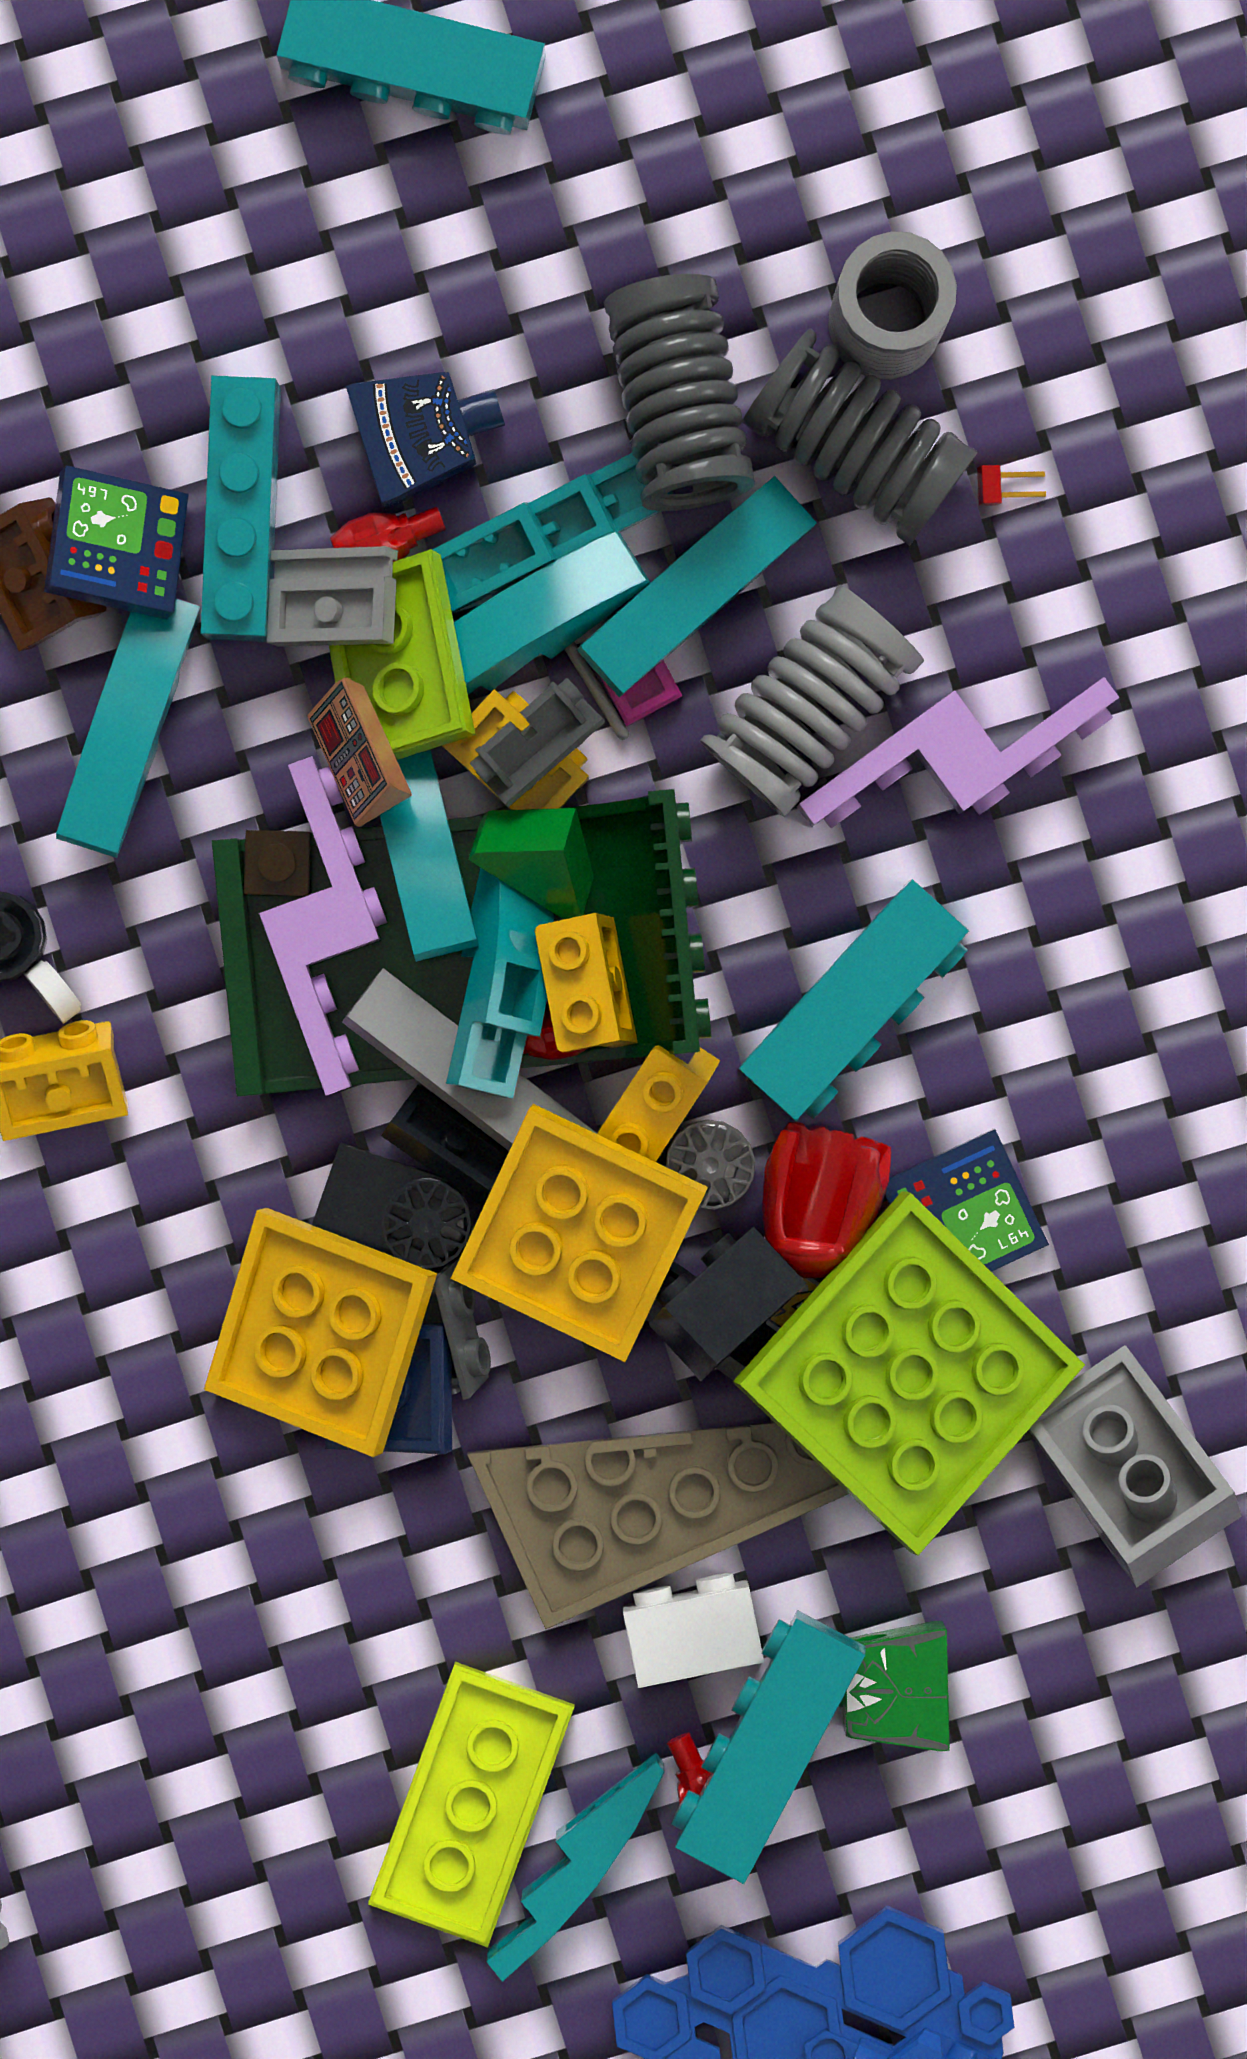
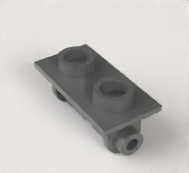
(517, 760)
(454, 1306)

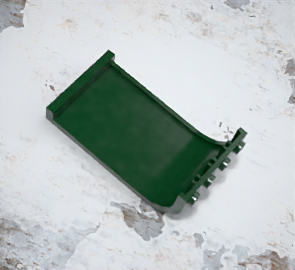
(635, 881)

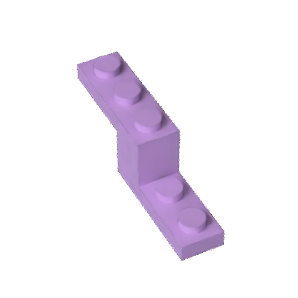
(959, 755)
(323, 925)

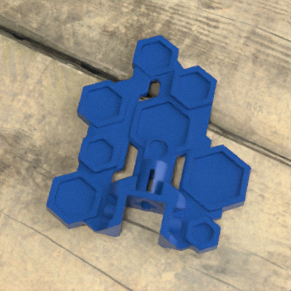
(789, 2009)

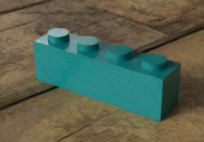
(413, 58)
(240, 507)
(853, 1000)
(769, 1745)

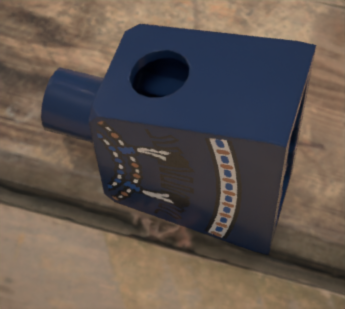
(419, 431)

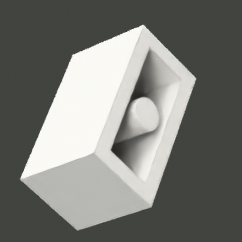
(692, 1630)

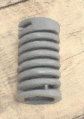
(910, 264)
(790, 694)

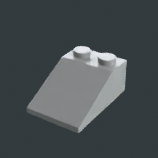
(1134, 1467)

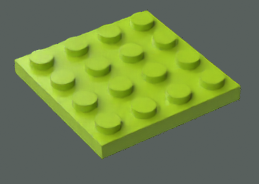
(909, 1373)

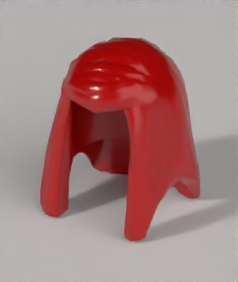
(821, 1195)

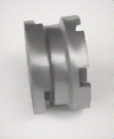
(715, 1157)

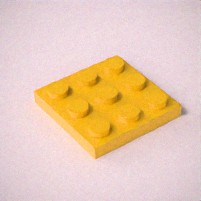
(578, 1232)
(320, 1331)

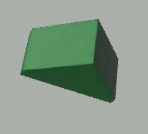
(538, 856)

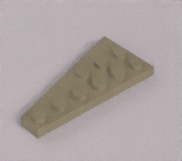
(635, 1508)

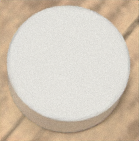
(53, 991)

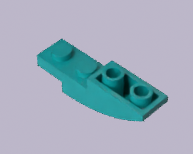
(503, 991)

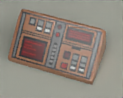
(358, 751)

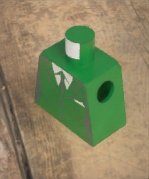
(901, 1688)

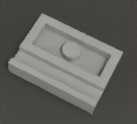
(332, 597)

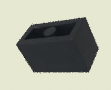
(726, 1302)

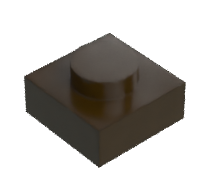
(277, 863)

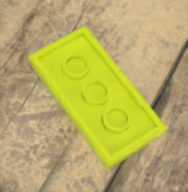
(471, 1804)

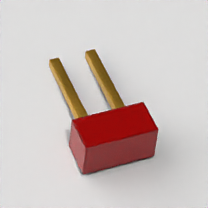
(990, 485)

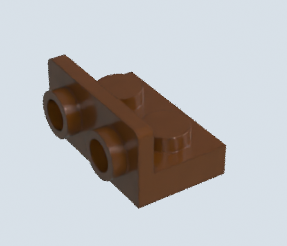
(24, 554)

